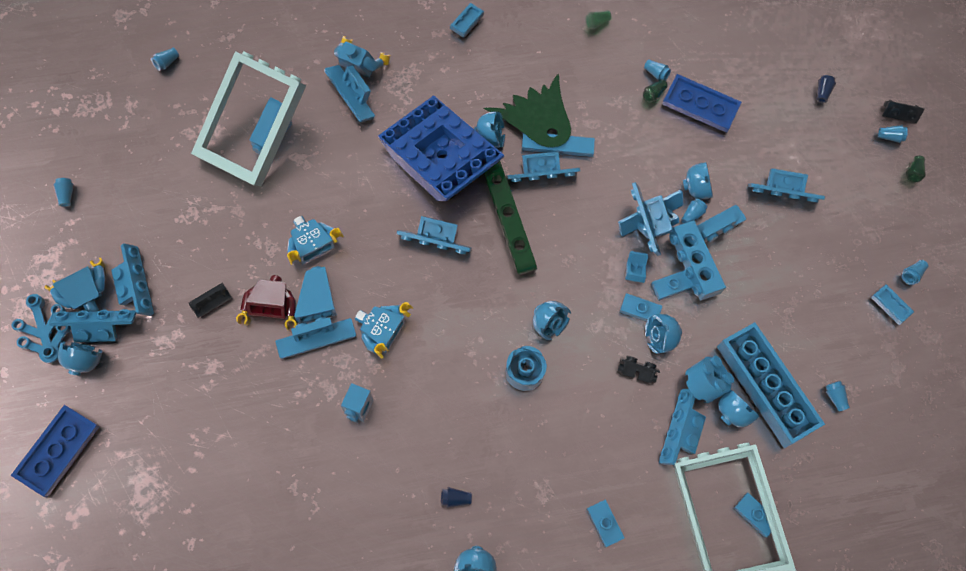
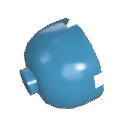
(490, 127)
(698, 182)
(550, 319)
(663, 332)
(78, 357)
(736, 410)
(475, 560)

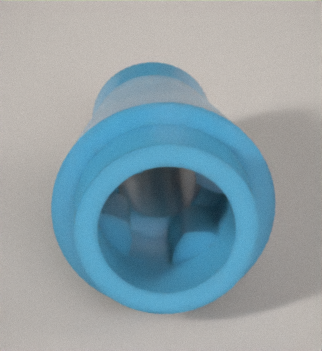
(164, 59)
(658, 70)
(893, 133)
(63, 189)
(694, 211)
(914, 273)
(838, 395)

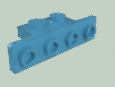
(352, 90)
(541, 164)
(788, 183)
(655, 217)
(634, 222)
(719, 224)
(436, 232)
(131, 281)
(93, 325)
(315, 335)
(684, 429)

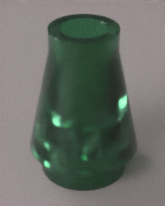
(595, 19)
(654, 91)
(916, 171)

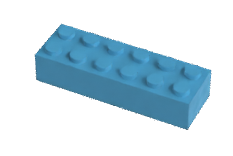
(770, 385)

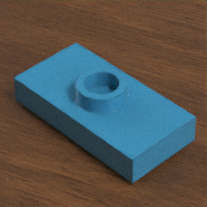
(467, 20)
(671, 285)
(892, 304)
(639, 307)
(753, 513)
(605, 523)

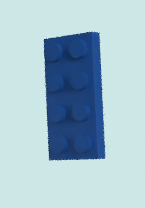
(701, 103)
(55, 451)

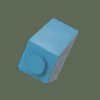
(265, 124)
(315, 296)

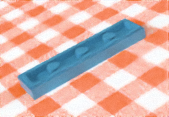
(574, 146)

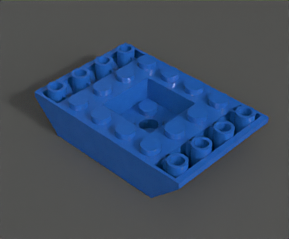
(436, 131)

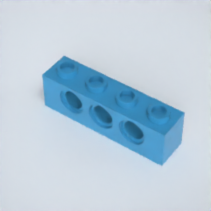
(690, 233)

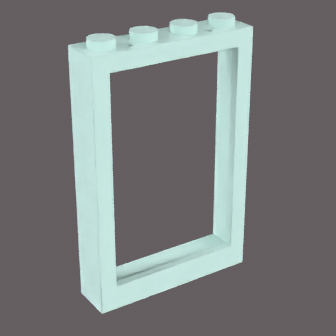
(276, 133)
(725, 455)

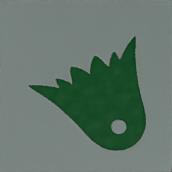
(539, 114)

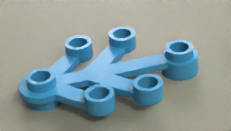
(43, 331)

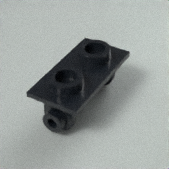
(902, 111)
(210, 300)
(646, 370)

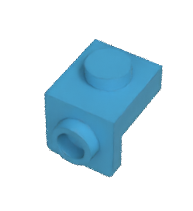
(636, 266)

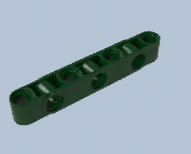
(512, 225)

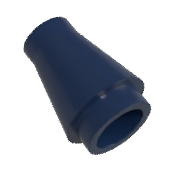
(825, 87)
(453, 497)

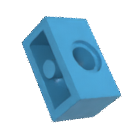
(357, 403)

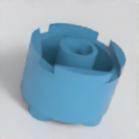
(536, 365)
(709, 379)

